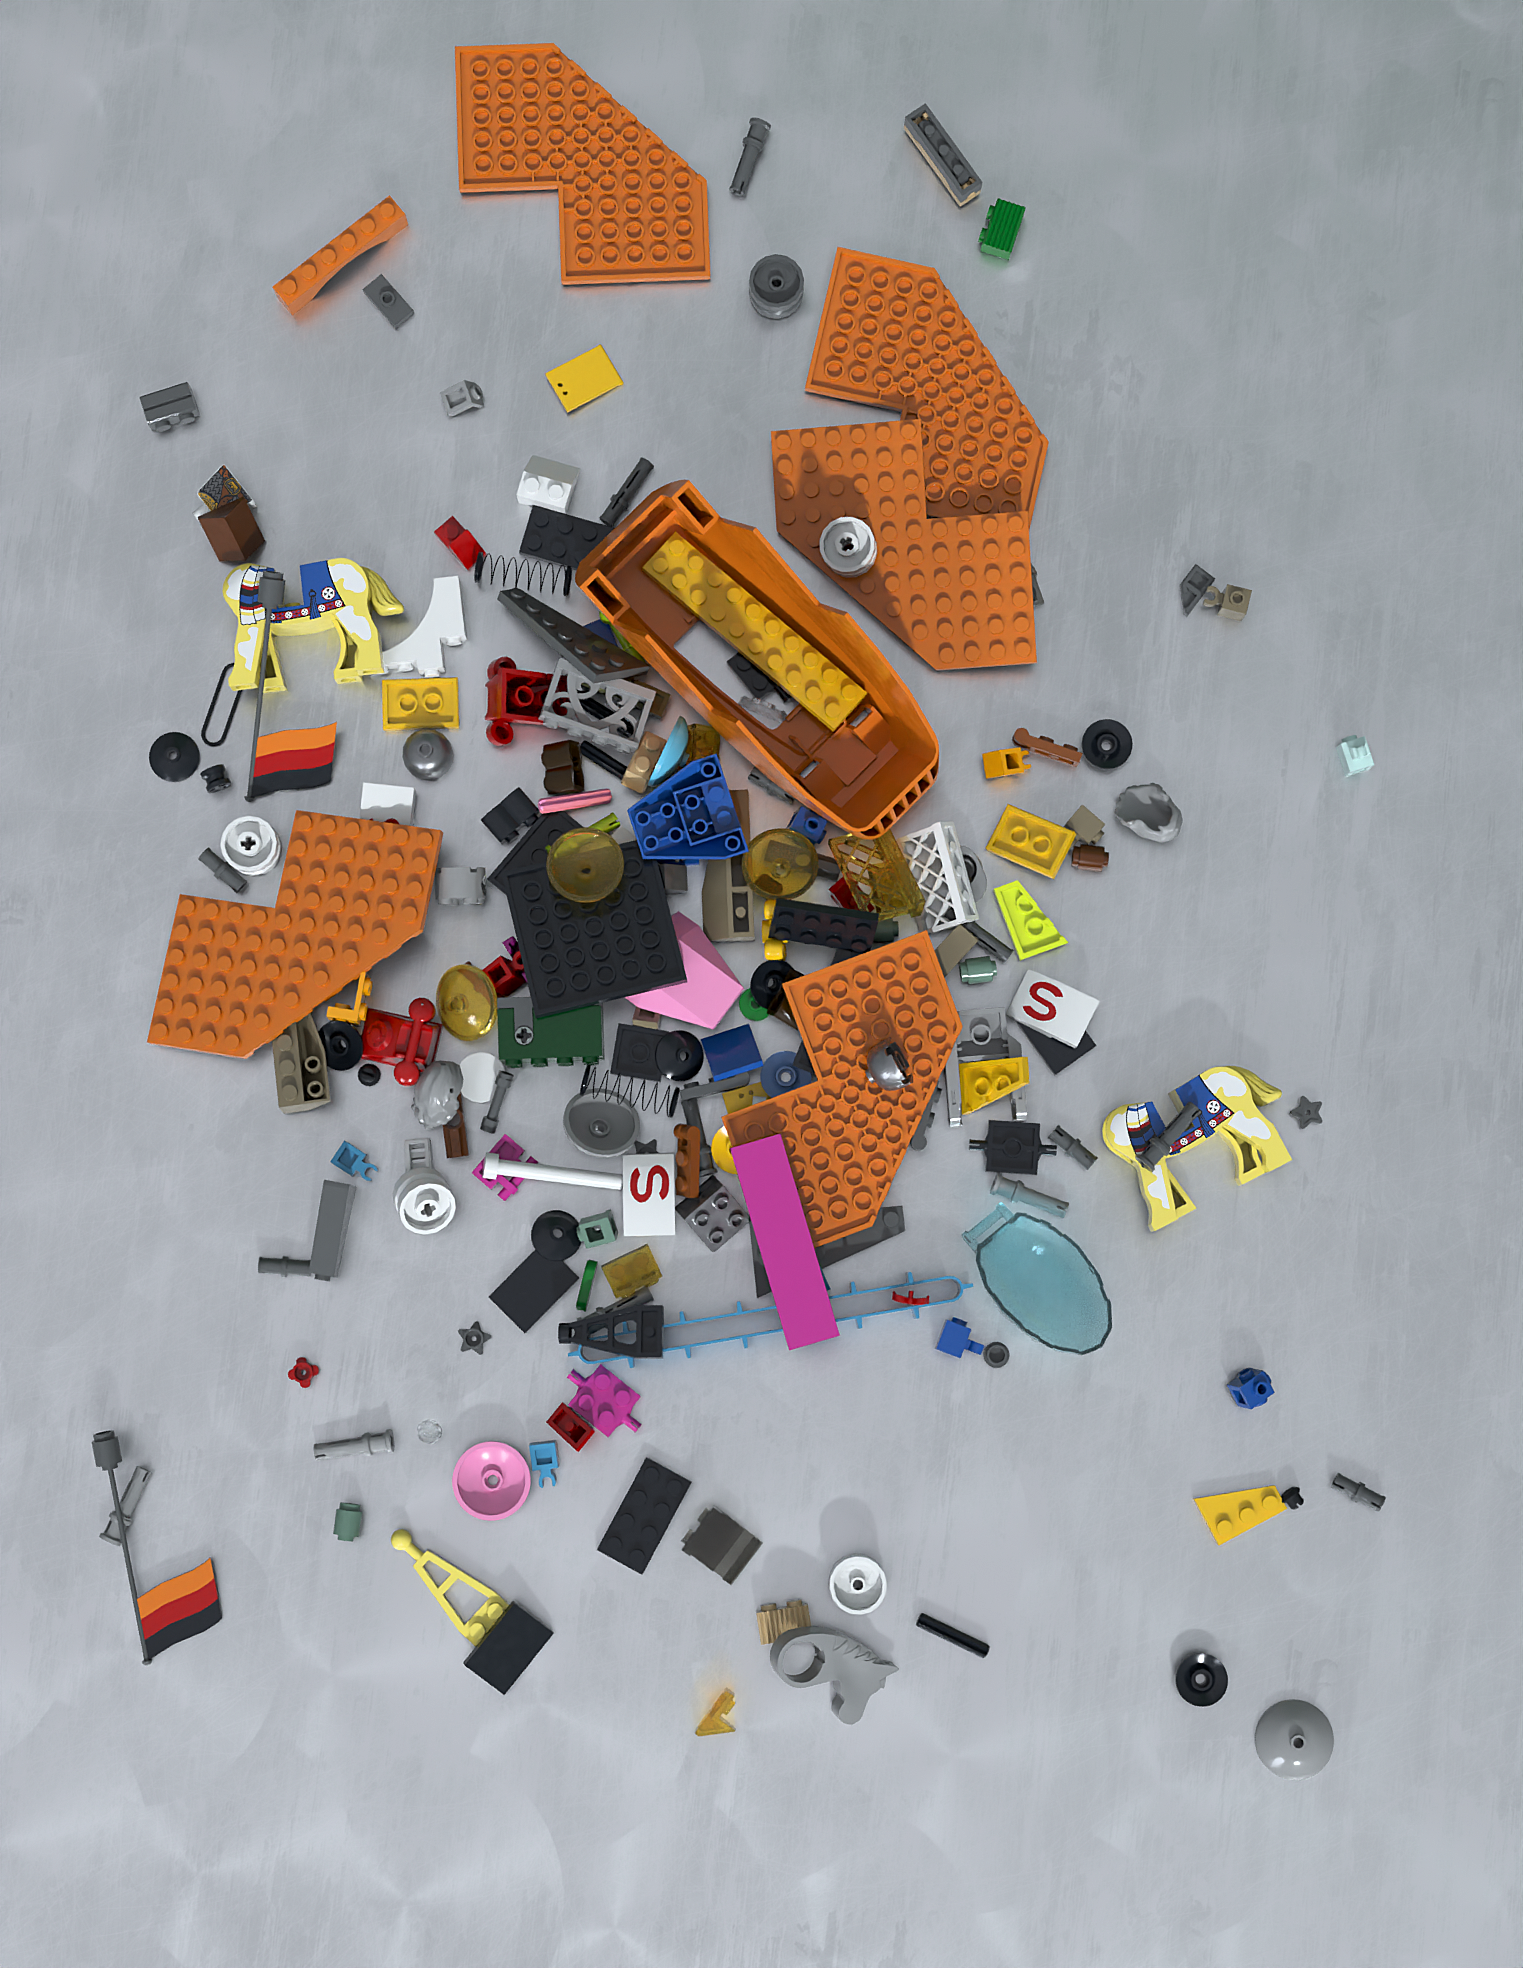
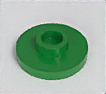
(750, 1008)

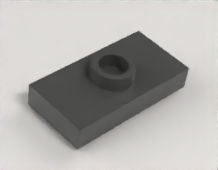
(388, 301)

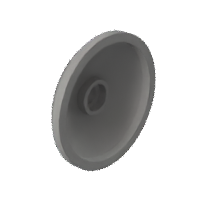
(616, 1122)
(1280, 1728)

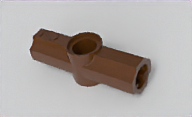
(455, 1136)

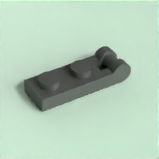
(694, 1090)
(918, 1140)

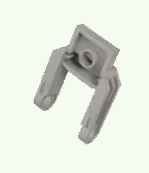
(981, 1038)

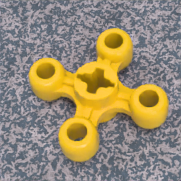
(773, 948)

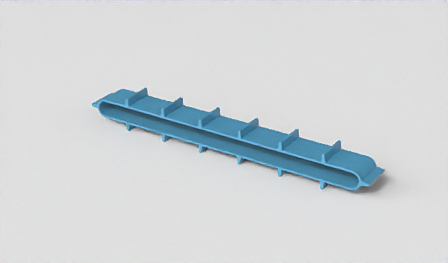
(858, 1318)

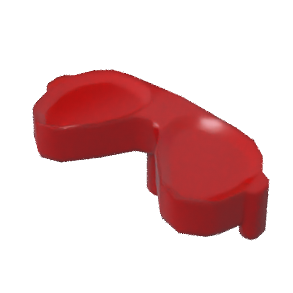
(910, 1300)

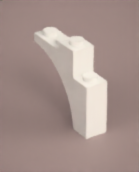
(441, 625)

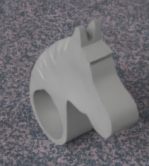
(839, 1659)

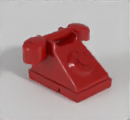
(517, 698)
(403, 1040)

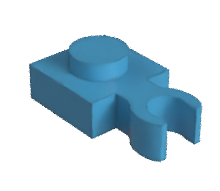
(351, 1160)
(544, 1458)

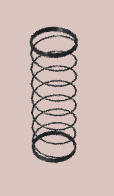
(479, 566)
(673, 1102)

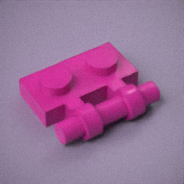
(510, 1151)

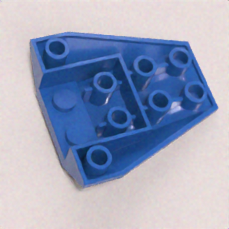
(689, 816)

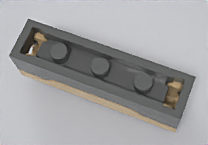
(942, 155)

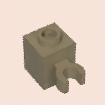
(1232, 601)
(1086, 827)

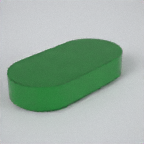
(586, 1285)

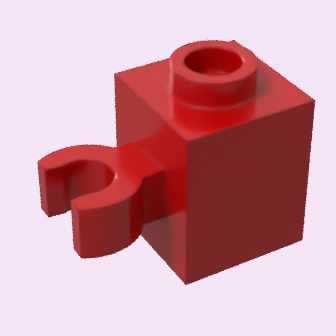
(506, 974)

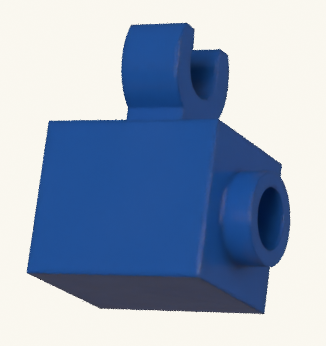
(955, 1339)

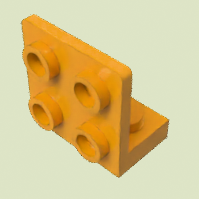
(344, 1013)

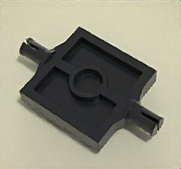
(754, 679)
(1012, 1147)

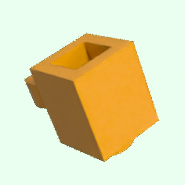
(1004, 762)

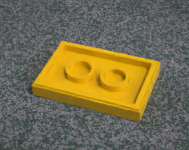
(420, 704)
(1030, 841)

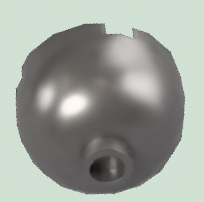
(427, 754)
(887, 1066)

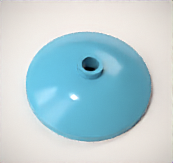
(673, 754)

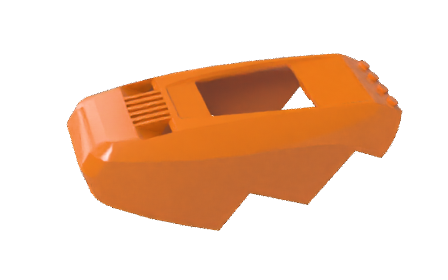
(862, 772)

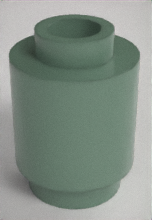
(886, 930)
(977, 970)
(347, 1521)

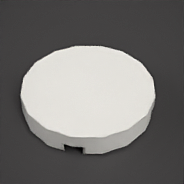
(479, 1076)

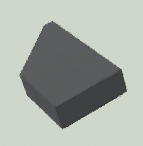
(1194, 587)

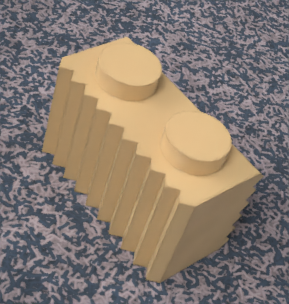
(643, 762)
(775, 1621)

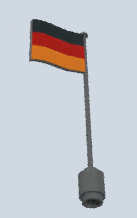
(289, 756)
(174, 1607)

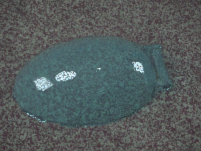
(1042, 1282)

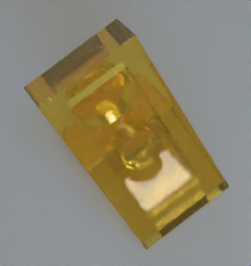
(713, 1722)

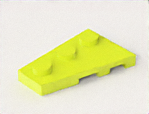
(1026, 923)

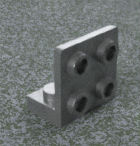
(714, 1214)

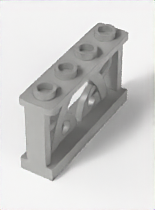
(630, 694)

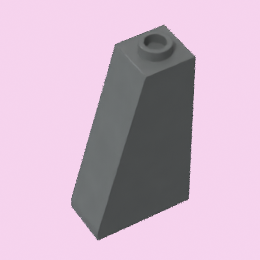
(331, 1229)

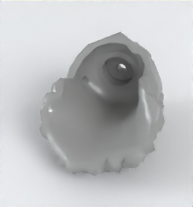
(1149, 812)
(437, 1093)

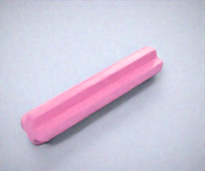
(574, 800)

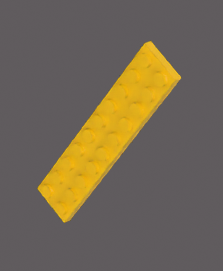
(754, 631)

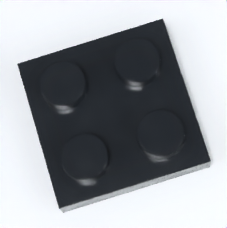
(636, 1052)

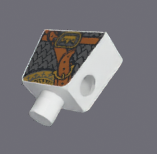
(220, 490)

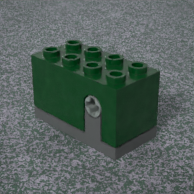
(554, 1038)

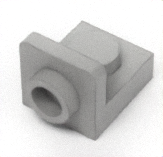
(462, 397)

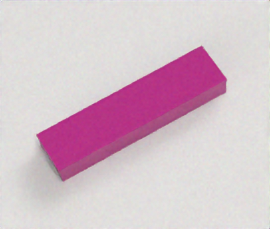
(784, 1242)

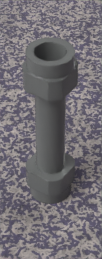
(503, 1081)

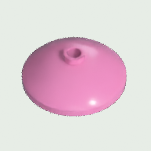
(472, 1484)

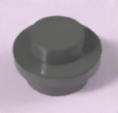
(996, 1354)

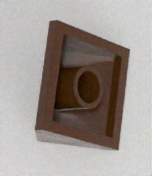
(232, 531)

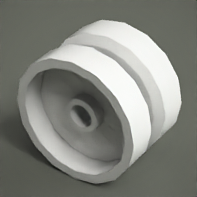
(839, 535)
(236, 843)
(424, 1200)
(854, 1568)

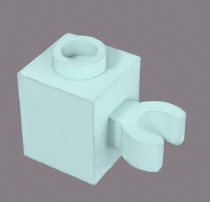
(1354, 755)

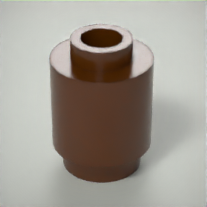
(1089, 857)

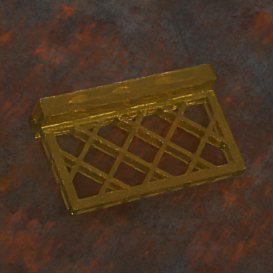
(897, 871)

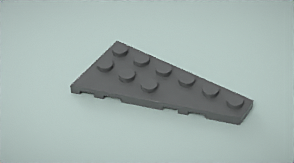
(578, 645)
(886, 1225)

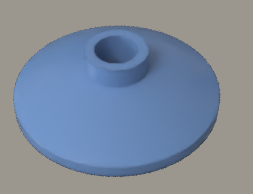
(777, 1065)

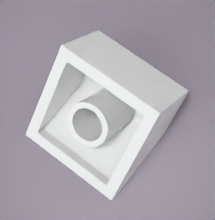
(547, 484)

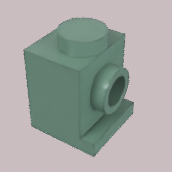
(593, 1237)

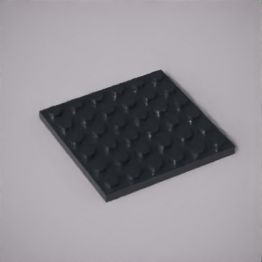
(598, 948)

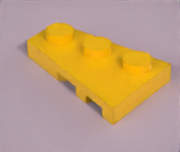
(990, 1080)
(1238, 1511)

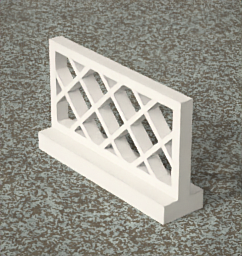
(952, 872)

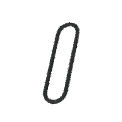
(212, 706)

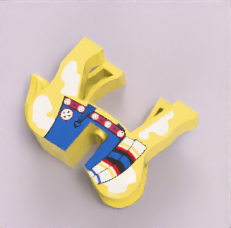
(334, 595)
(1227, 1107)

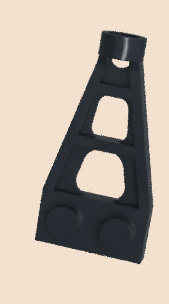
(649, 1332)

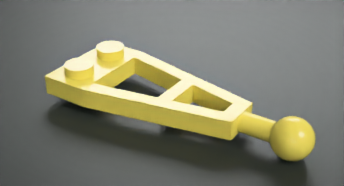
(485, 1616)

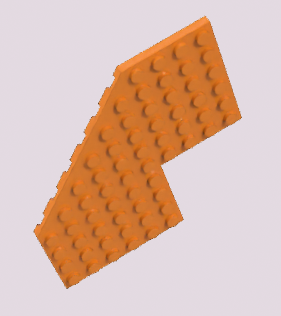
(623, 195)
(905, 346)
(940, 584)
(253, 970)
(842, 1129)

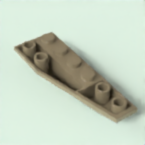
(725, 894)
(300, 1067)

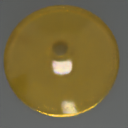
(581, 850)
(775, 851)
(466, 1002)

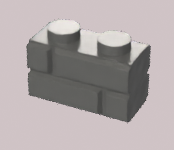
(169, 407)

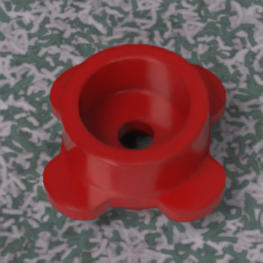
(302, 1364)

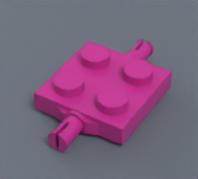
(604, 1400)

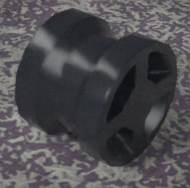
(215, 778)

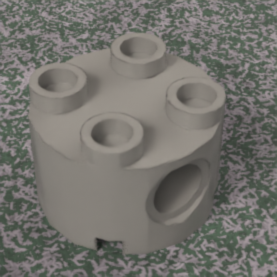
(460, 884)

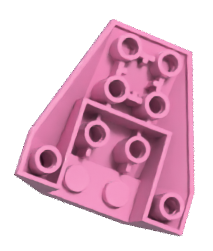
(709, 985)

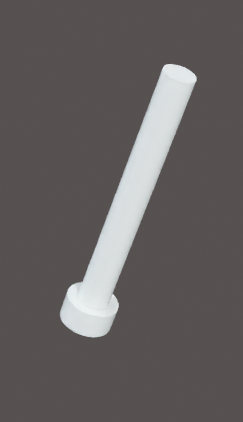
(494, 1166)

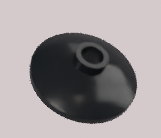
(1113, 733)
(183, 765)
(759, 982)
(668, 1055)
(337, 1056)
(550, 1246)
(1203, 1693)

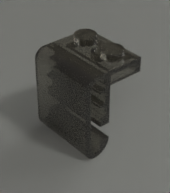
(721, 1544)

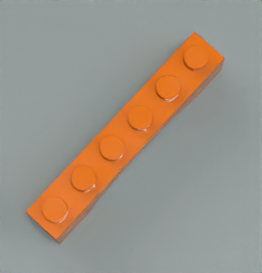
(370, 230)

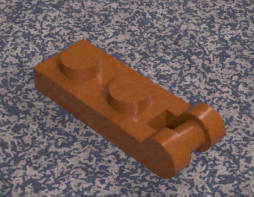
(1046, 747)
(687, 1160)

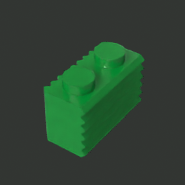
(1002, 229)

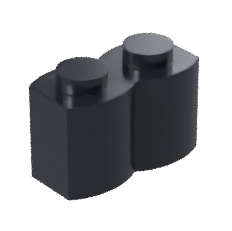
(510, 816)

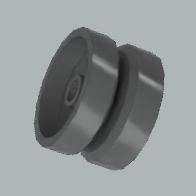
(779, 300)

